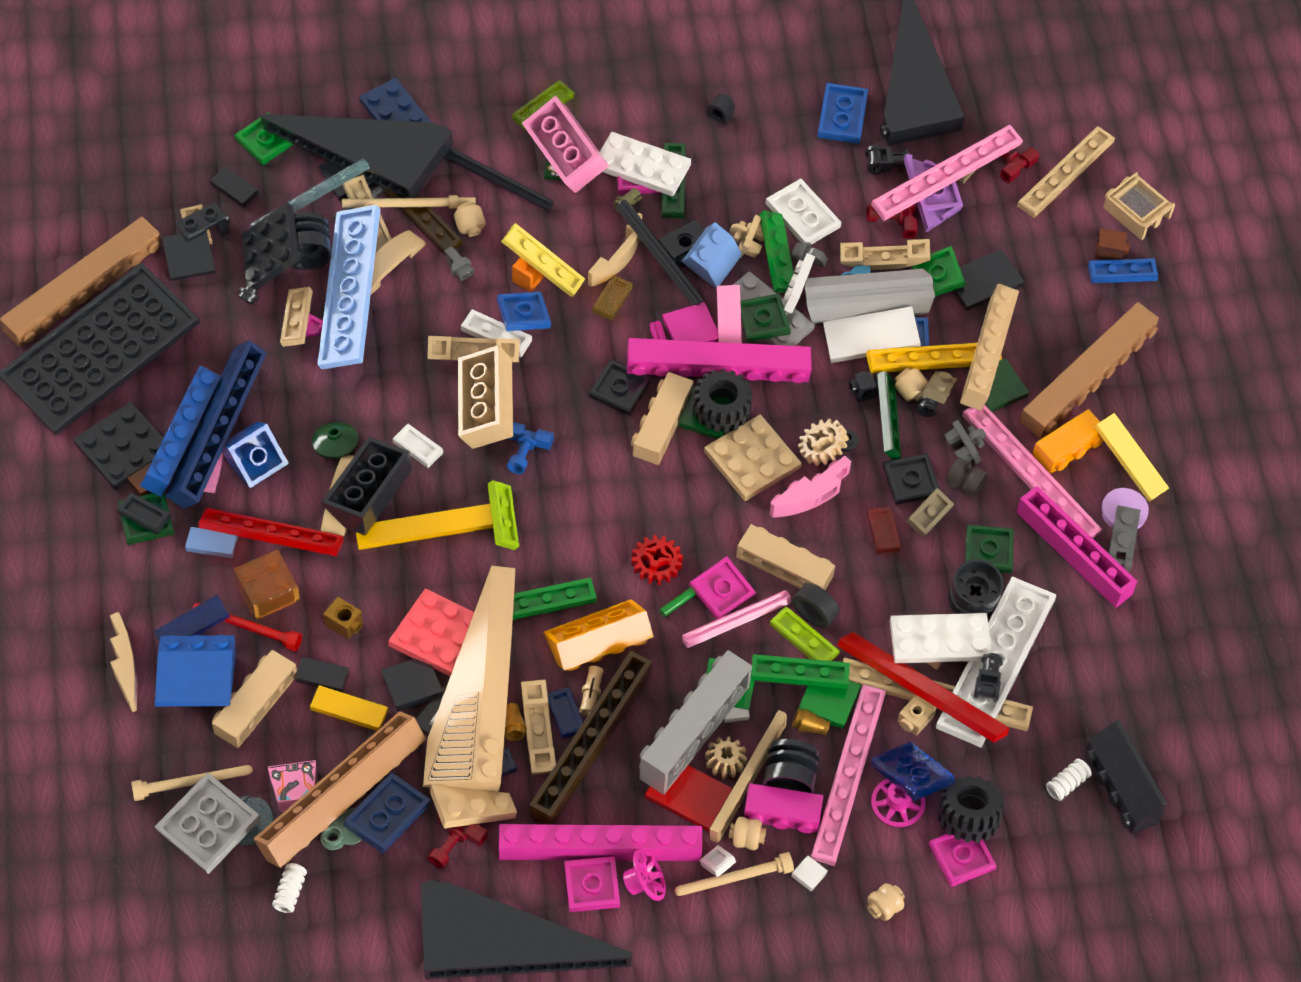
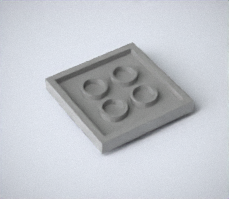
(208, 823)

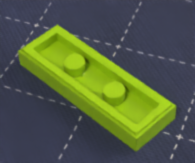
(503, 515)
(803, 636)

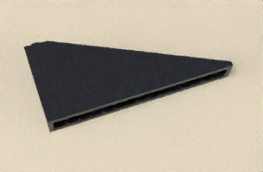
(919, 91)
(397, 152)
(484, 937)

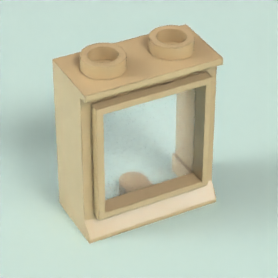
(1137, 205)

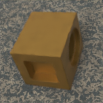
(341, 609)

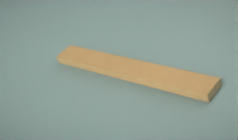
(1011, 713)

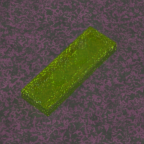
(558, 89)

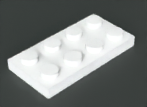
(644, 164)
(940, 637)

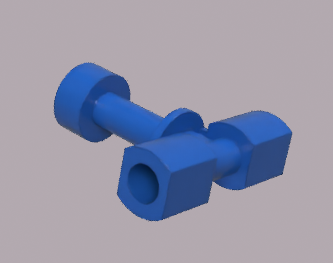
(527, 441)

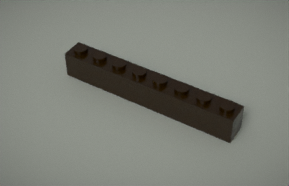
(590, 739)

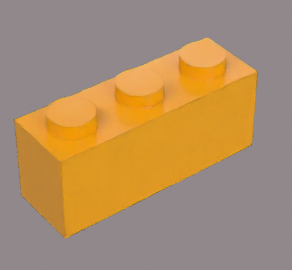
(1068, 442)

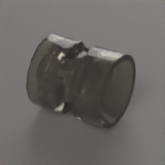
(965, 477)

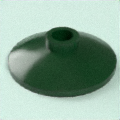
(335, 440)

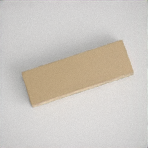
(296, 316)

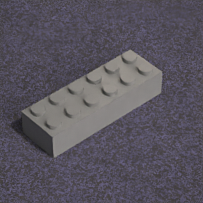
(694, 722)

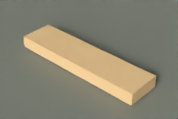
(358, 189)

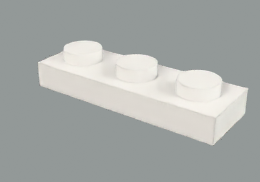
(797, 282)
(482, 326)

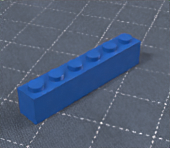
(180, 431)

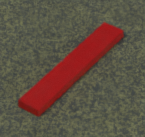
(271, 531)

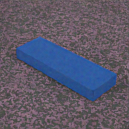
(1123, 270)

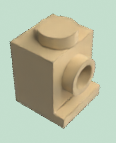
(916, 722)

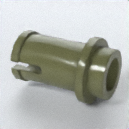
(631, 197)

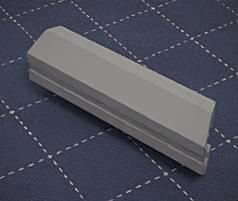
(868, 293)

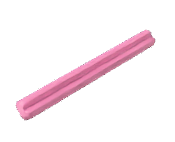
(736, 619)

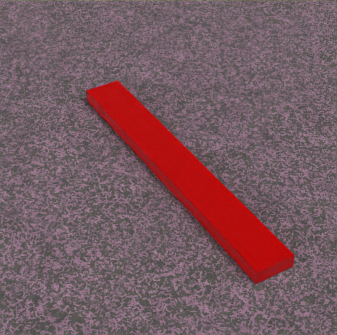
(924, 687)

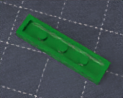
(777, 250)
(553, 598)
(800, 671)

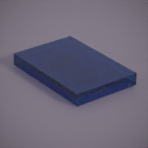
(912, 770)

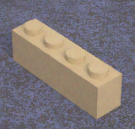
(662, 418)
(784, 559)
(254, 698)

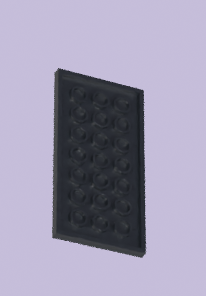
(98, 348)

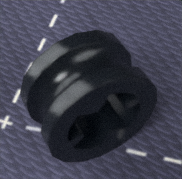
(926, 407)

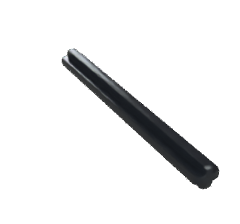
(499, 179)
(659, 253)

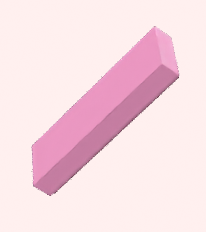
(729, 314)

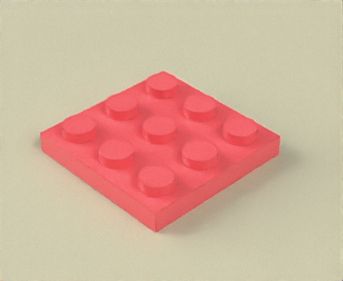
(433, 631)

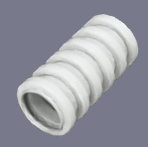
(1068, 779)
(289, 888)

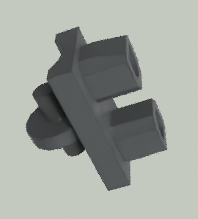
(959, 435)

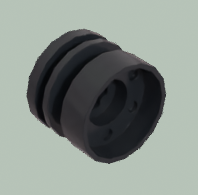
(312, 241)
(975, 588)
(792, 765)

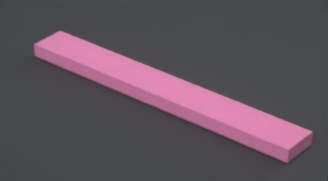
(946, 172)
(1026, 466)
(848, 775)

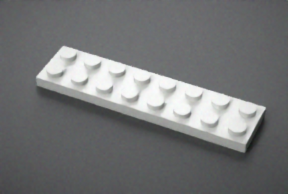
(1011, 637)

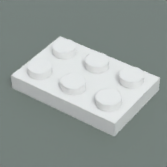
(803, 212)

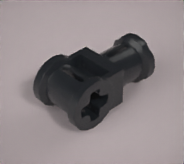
(884, 159)
(988, 680)

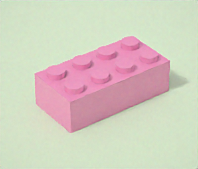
(565, 144)

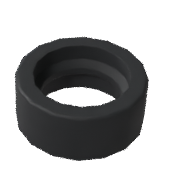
(815, 605)

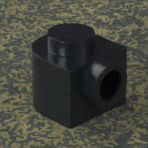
(724, 104)
(864, 386)

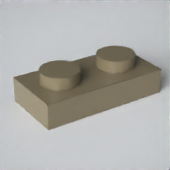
(939, 387)
(930, 512)

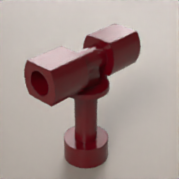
(1016, 162)
(905, 217)
(472, 832)

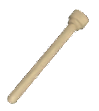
(142, 789)
(781, 864)

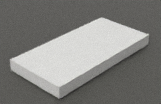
(853, 336)

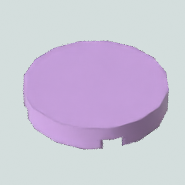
(1127, 498)

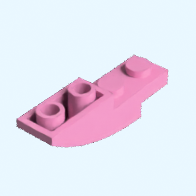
(808, 494)

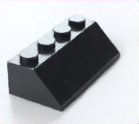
(367, 485)
(1125, 778)

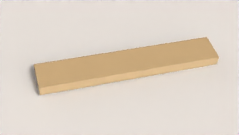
(1065, 172)
(748, 776)

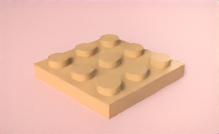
(752, 457)

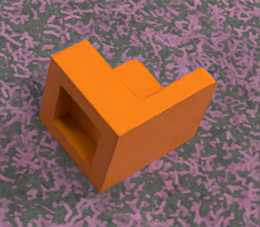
(525, 275)

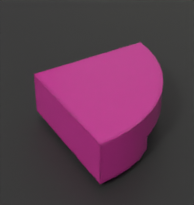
(314, 326)

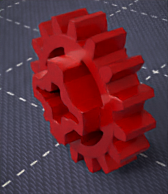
(658, 562)

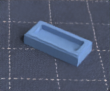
(211, 542)

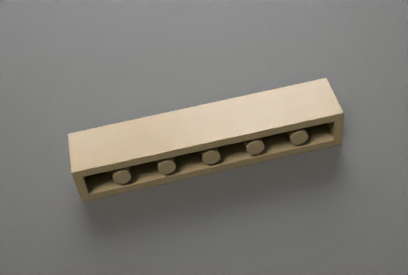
(989, 347)

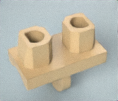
(746, 234)

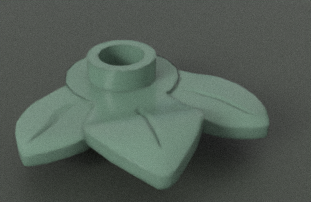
(337, 829)

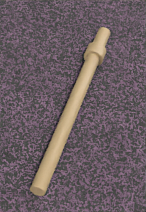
(452, 201)

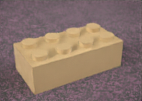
(485, 397)

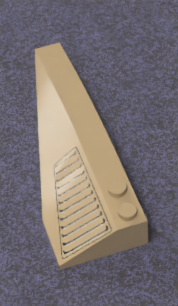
(470, 722)

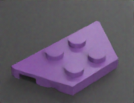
(940, 204)

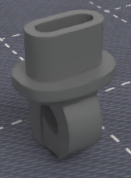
(800, 251)
(459, 265)

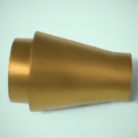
(810, 722)
(514, 724)

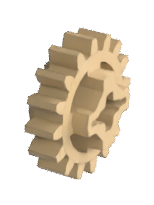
(823, 442)

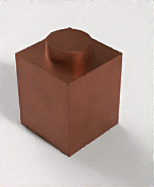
(1111, 245)

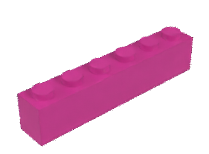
(1076, 546)

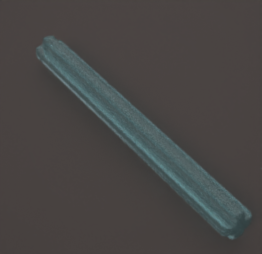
(325, 186)

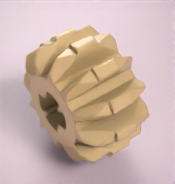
(723, 749)

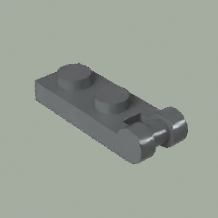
(1124, 535)

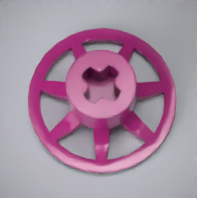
(897, 801)
(642, 878)

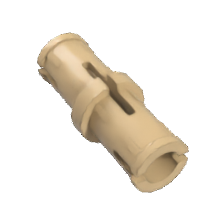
(594, 677)

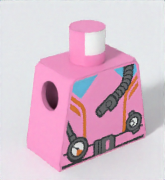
(292, 781)

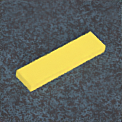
(543, 260)
(1131, 457)

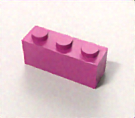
(784, 808)

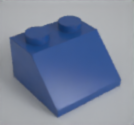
(254, 453)

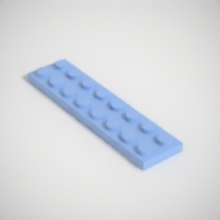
(349, 287)

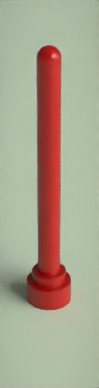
(291, 640)

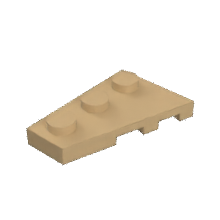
(471, 806)

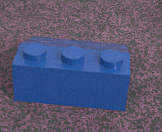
(195, 670)

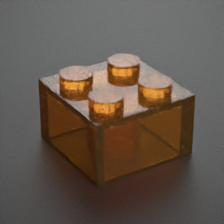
(266, 584)

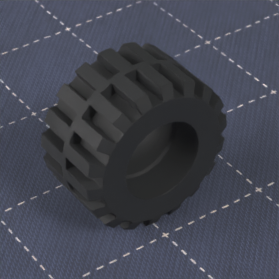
(722, 385)
(967, 823)

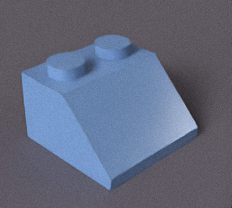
(713, 255)

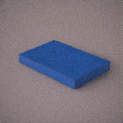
(842, 113)

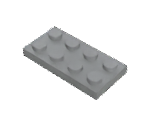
(800, 325)

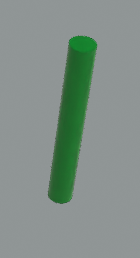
(677, 602)

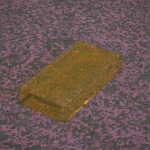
(612, 297)

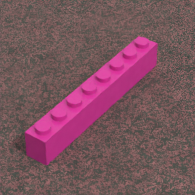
(699, 357)
(598, 841)

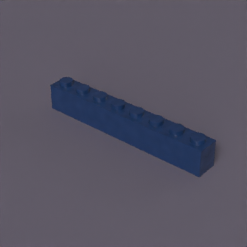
(216, 425)

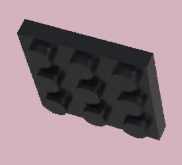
(270, 247)
(120, 444)

